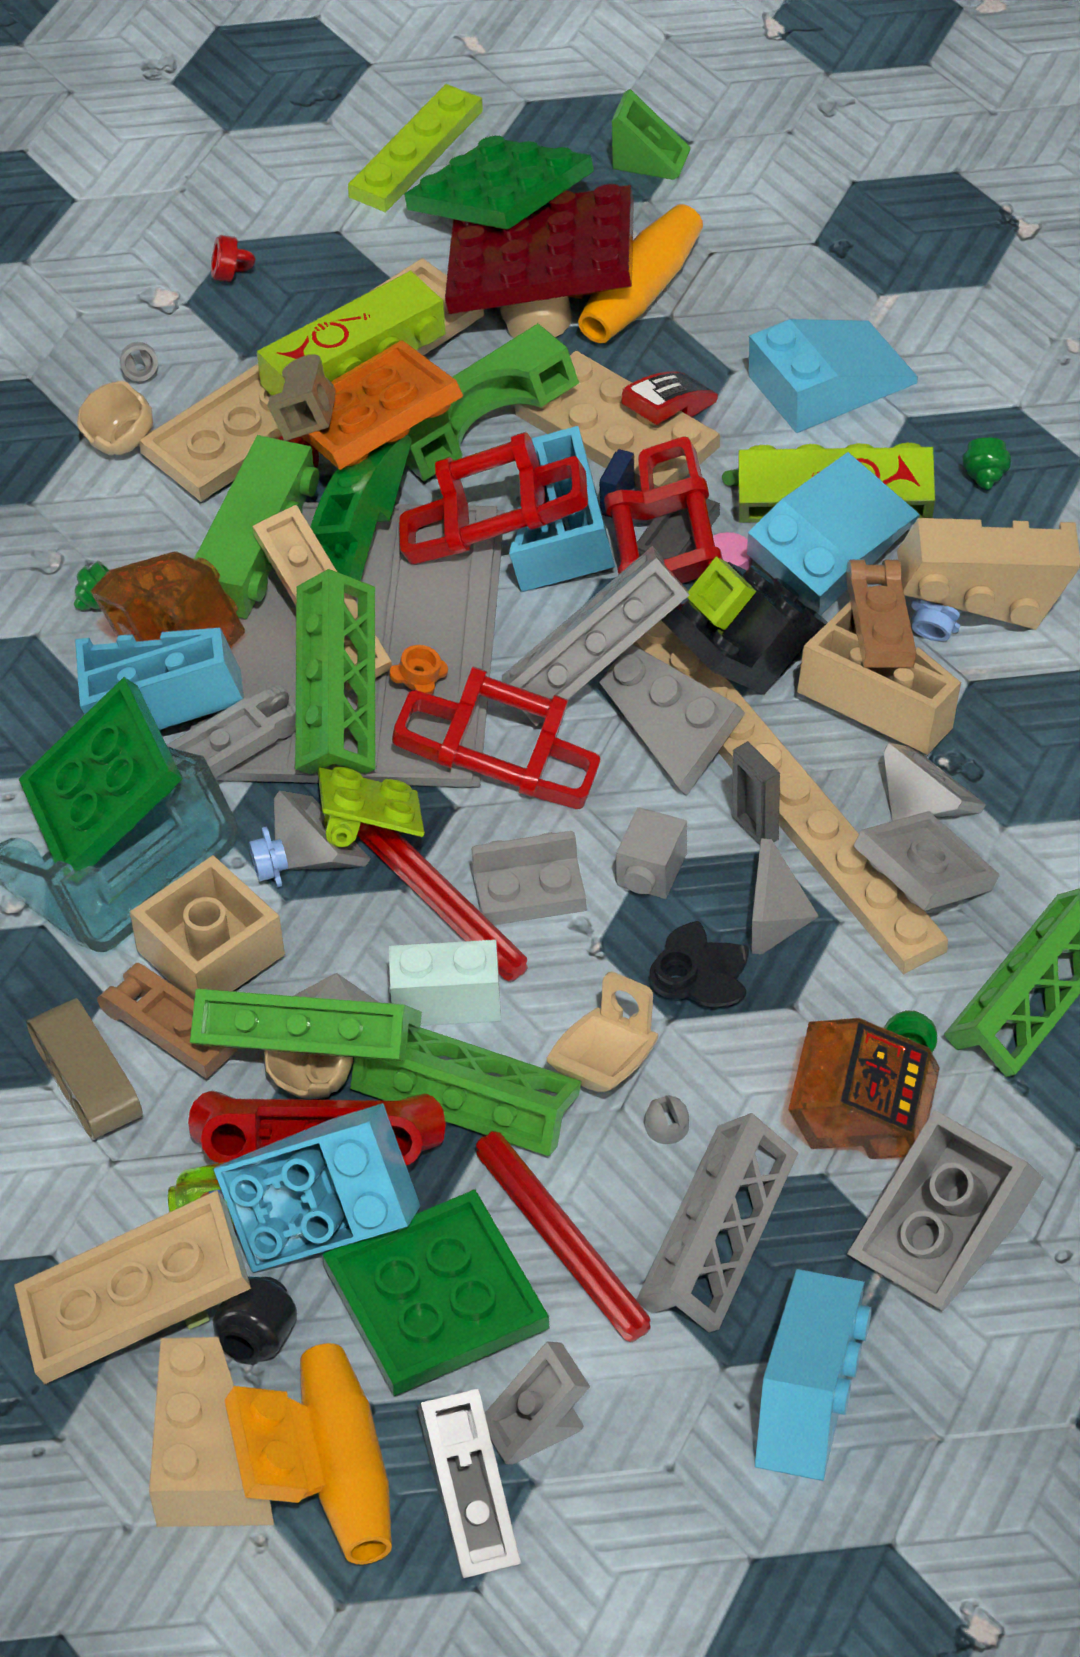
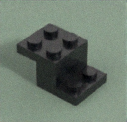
(758, 640)

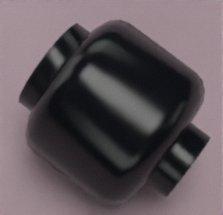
(255, 1321)

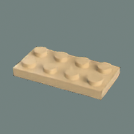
(612, 426)
(131, 1287)

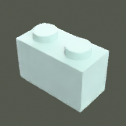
(447, 981)

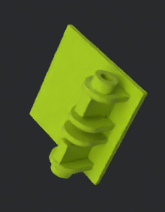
(352, 799)

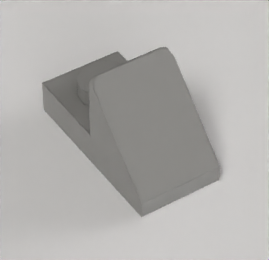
(537, 1405)

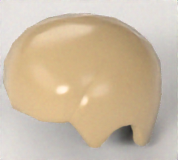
(550, 313)
(115, 418)
(307, 1074)

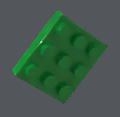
(499, 182)
(100, 778)
(436, 1292)

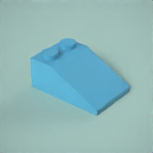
(824, 368)
(823, 525)

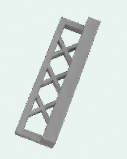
(599, 630)
(702, 1215)

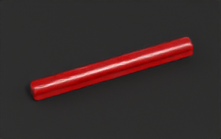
(442, 896)
(563, 1237)

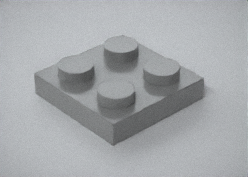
(926, 860)

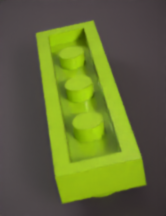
(415, 148)

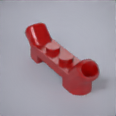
(240, 1126)

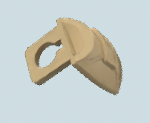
(604, 1044)

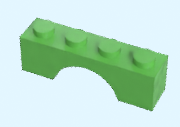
(522, 371)

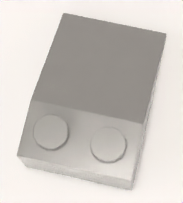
(945, 1211)

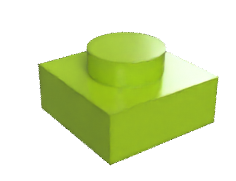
(720, 593)

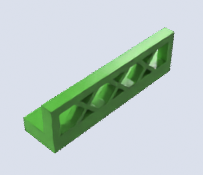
(326, 666)
(1015, 978)
(302, 1024)
(469, 1094)

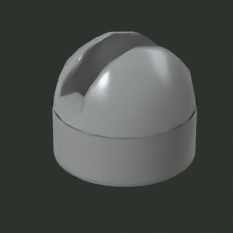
(128, 364)
(656, 1121)

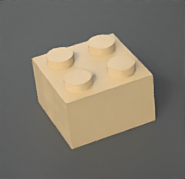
(207, 930)

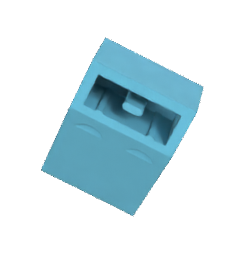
(319, 1189)

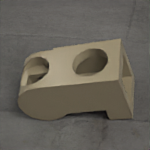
(305, 399)

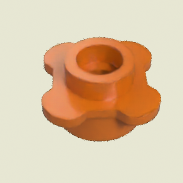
(419, 669)

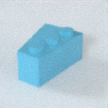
(570, 544)
(178, 675)
(809, 1372)

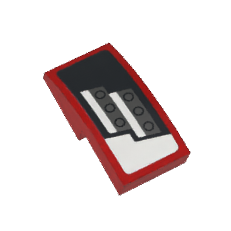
(666, 394)

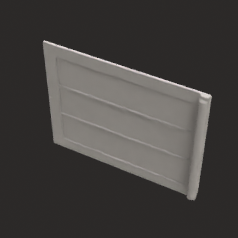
(429, 603)

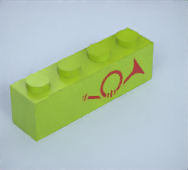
(359, 331)
(773, 473)

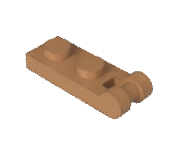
(880, 614)
(162, 1016)

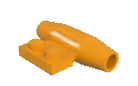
(657, 258)
(319, 1448)

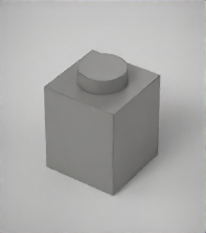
(651, 853)

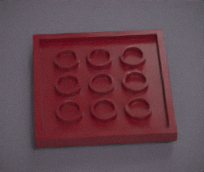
(558, 251)

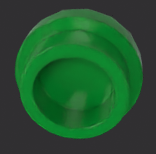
(986, 461)
(87, 579)
(914, 1027)

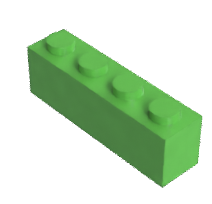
(269, 481)

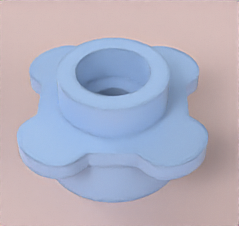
(934, 620)
(268, 857)

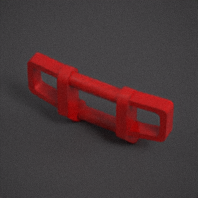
(653, 503)
(454, 506)
(461, 714)

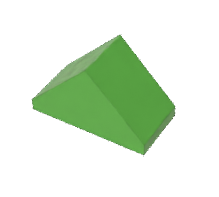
(644, 141)

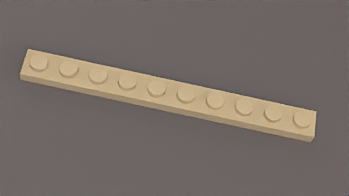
(816, 823)

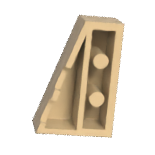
(989, 570)
(899, 702)
(193, 1449)

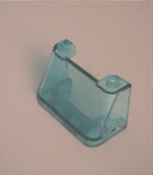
(168, 842)

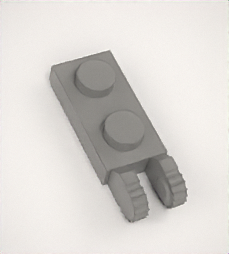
(241, 730)

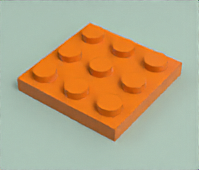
(382, 403)

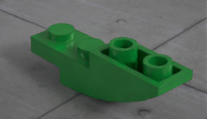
(354, 504)

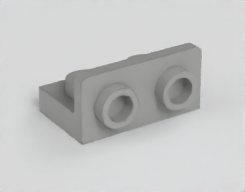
(528, 878)

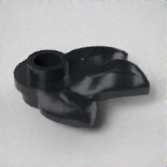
(705, 968)

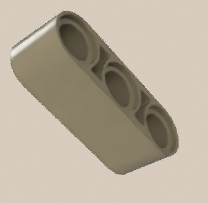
(84, 1068)

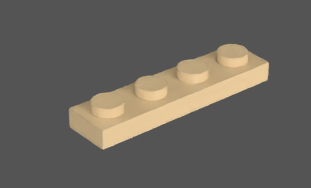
(299, 557)

